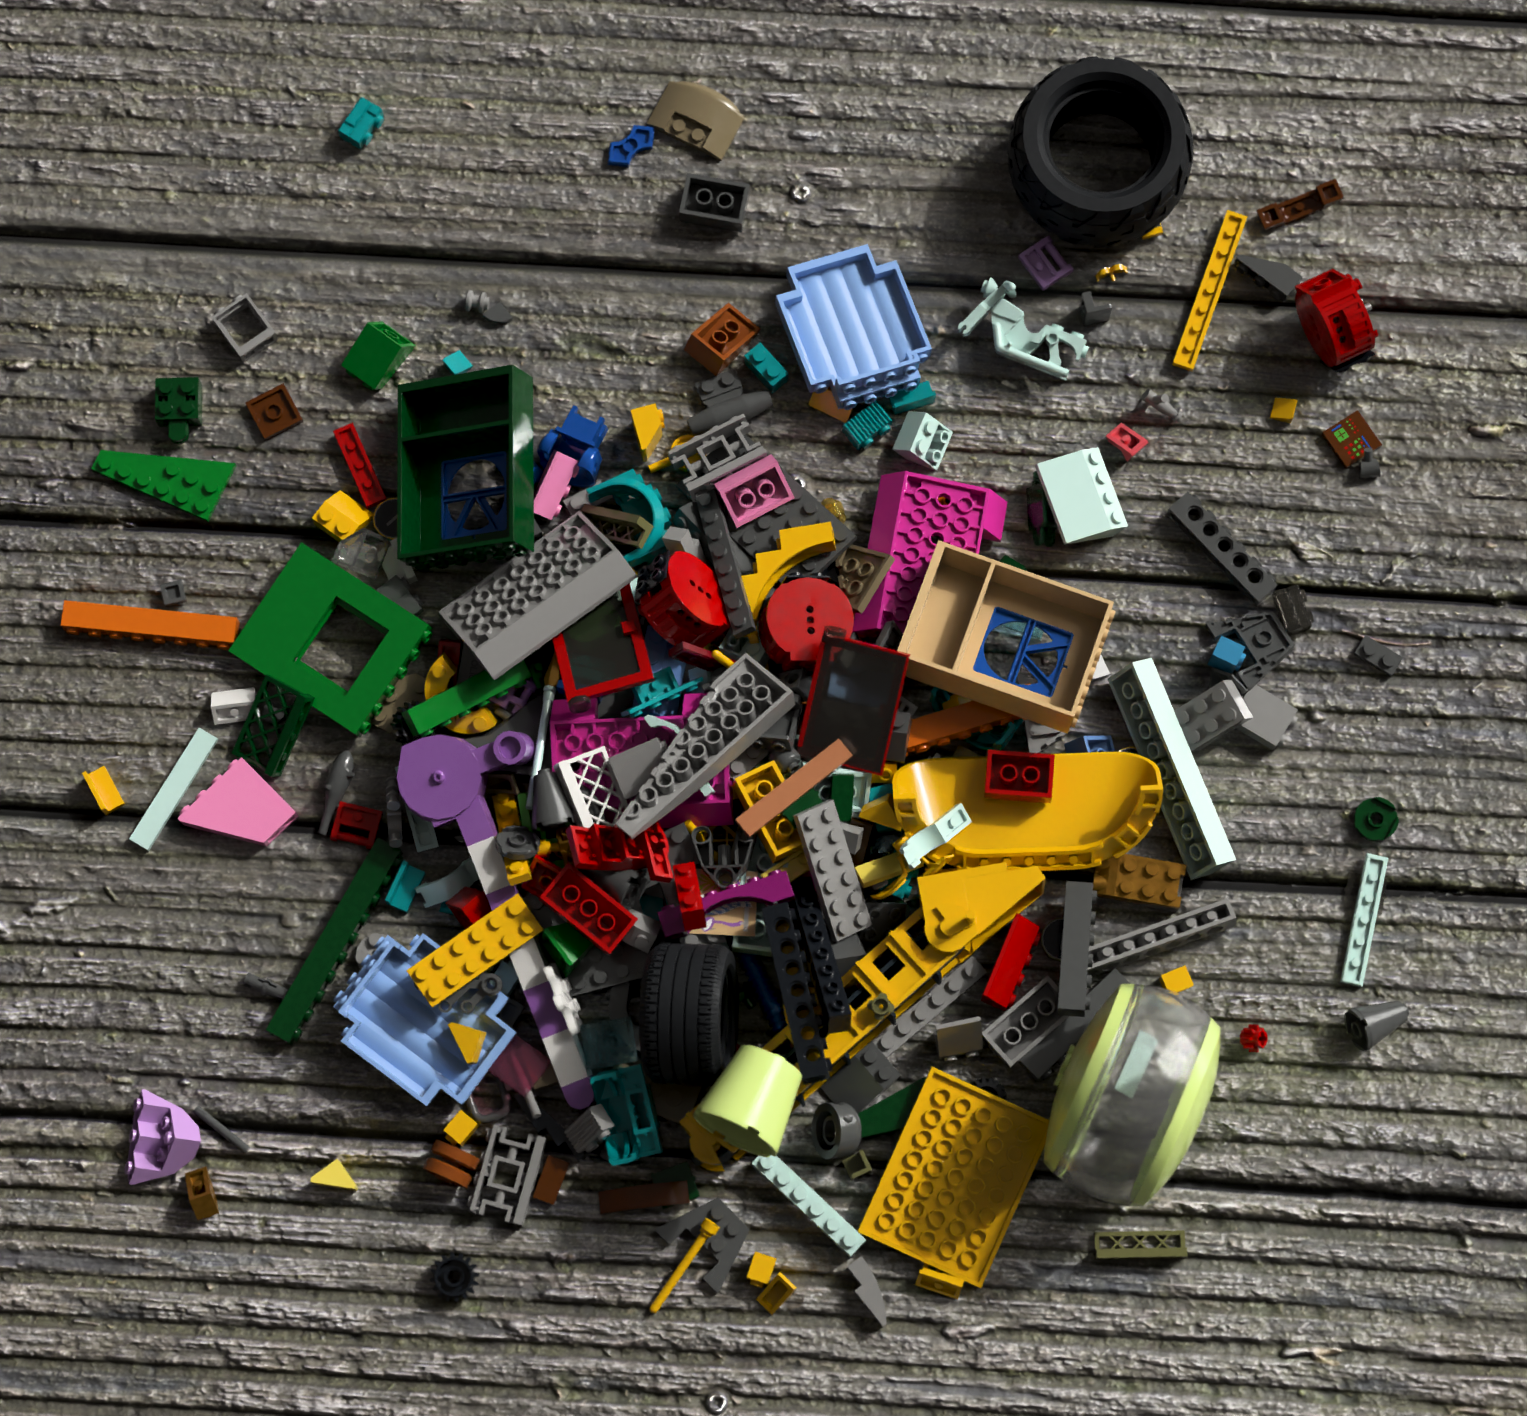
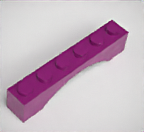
(767, 890)

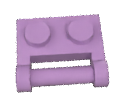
(1039, 265)

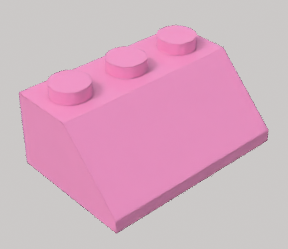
(554, 484)
(754, 490)

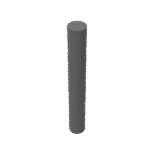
(221, 1129)

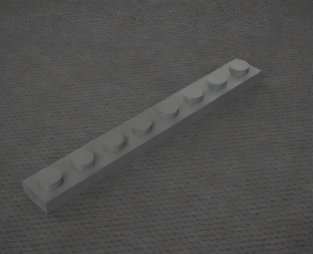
(725, 564)

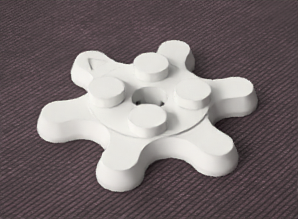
(562, 998)

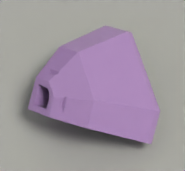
(160, 1139)

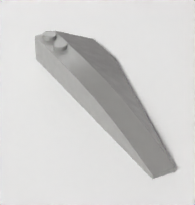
(728, 720)

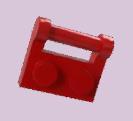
(358, 818)

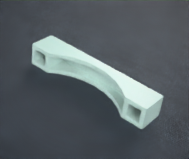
(810, 1203)

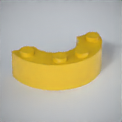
(438, 681)

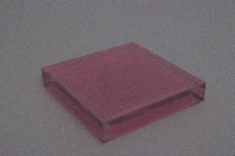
(520, 1066)

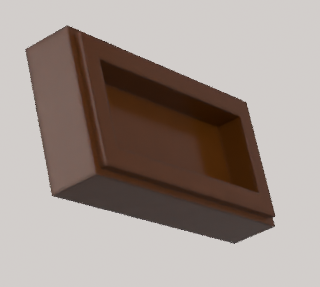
(551, 1180)

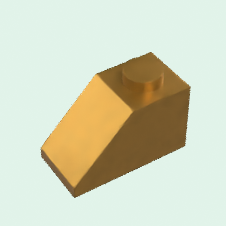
(201, 1193)

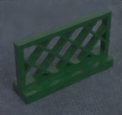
(288, 734)

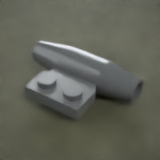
(725, 400)

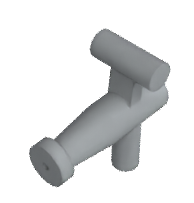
(1160, 403)

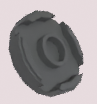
(517, 842)

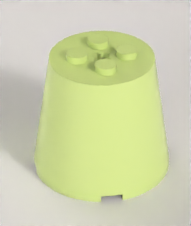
(751, 1101)

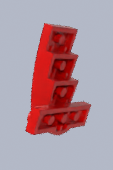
(612, 850)

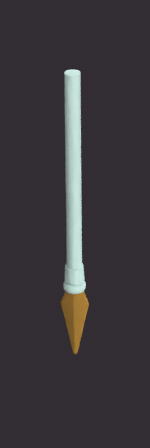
(551, 679)

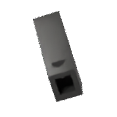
(1273, 276)

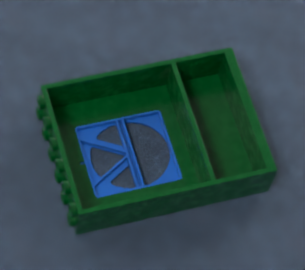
(441, 430)

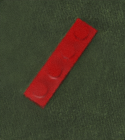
(359, 465)

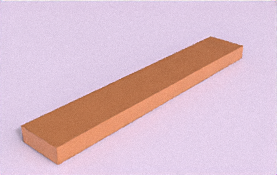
(793, 788)

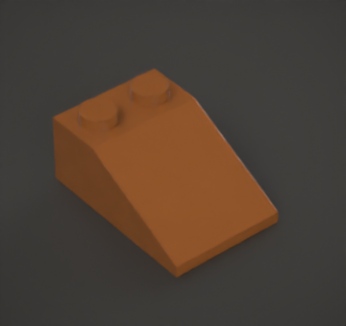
(721, 339)

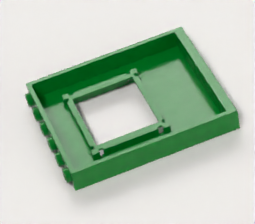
(297, 611)

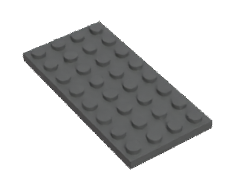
(763, 531)

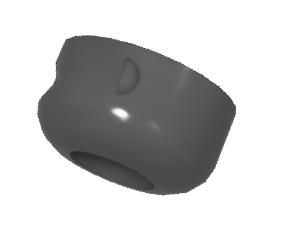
(836, 1130)

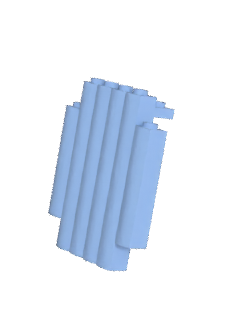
(853, 327)
(407, 1036)

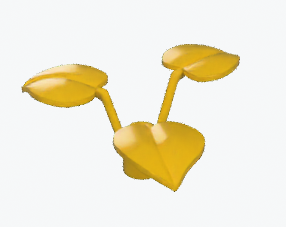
(931, 868)

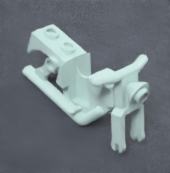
(1012, 337)

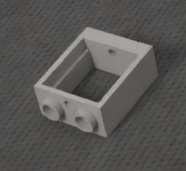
(256, 344)

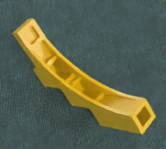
(793, 547)

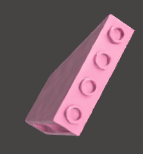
(239, 807)

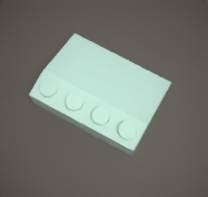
(1081, 496)

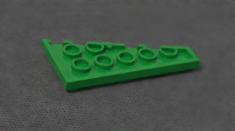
(179, 482)

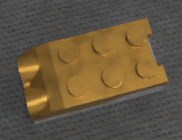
(1140, 881)

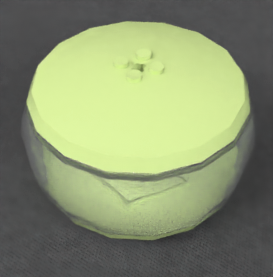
(1132, 1095)

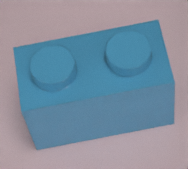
(1227, 655)

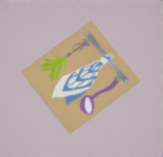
(729, 919)

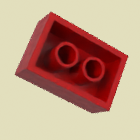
(1019, 776)

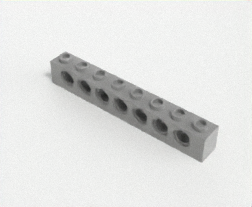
(1161, 936)

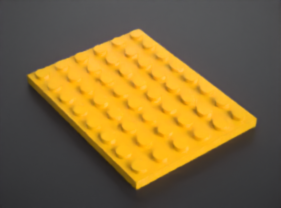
(955, 1177)

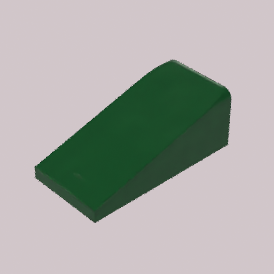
(842, 793)

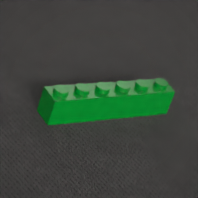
(461, 697)

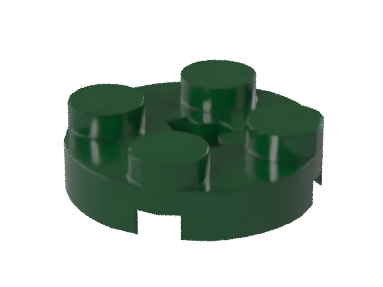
(1364, 824)

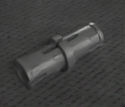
(266, 986)

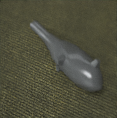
(336, 784)

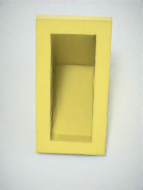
(334, 1176)

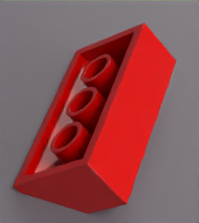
(588, 909)
(1011, 962)

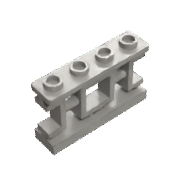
(709, 442)
(523, 1179)

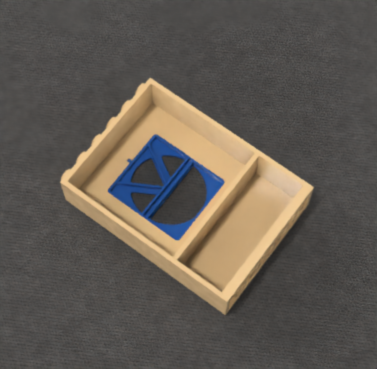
(970, 597)

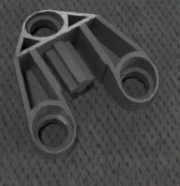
(705, 852)

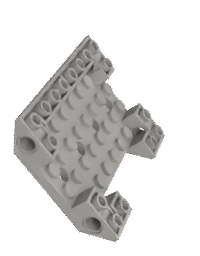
(580, 577)

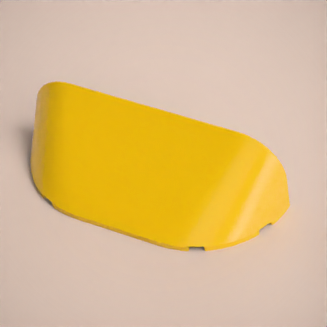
(1096, 810)

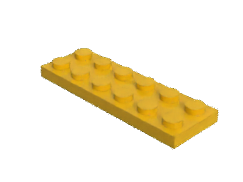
(474, 950)

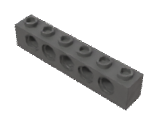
(1223, 560)

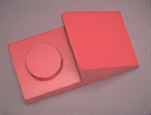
(1126, 440)

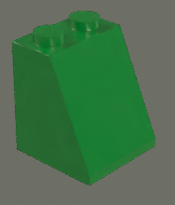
(377, 354)

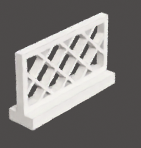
(576, 798)

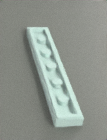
(173, 789)
(1364, 920)

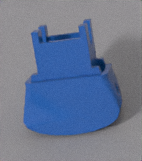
(579, 441)

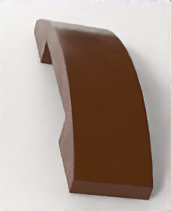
(1300, 206)
(643, 1197)

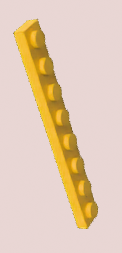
(1209, 290)

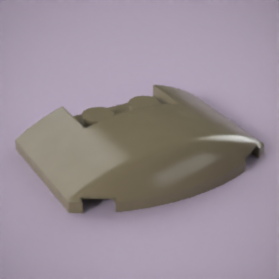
(697, 117)

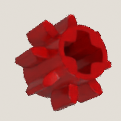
(1253, 1038)

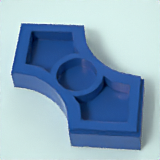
(638, 140)

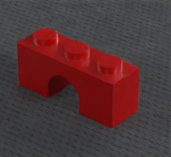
(689, 896)

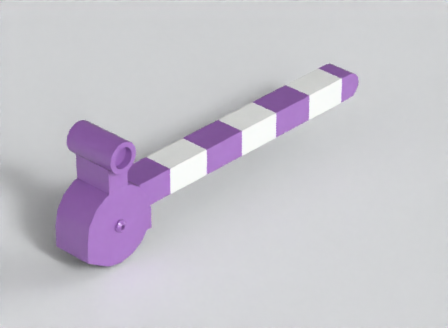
(446, 783)

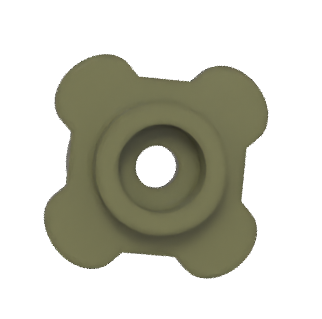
(880, 1000)

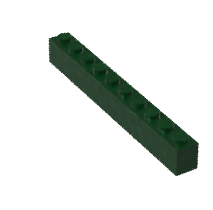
(334, 942)

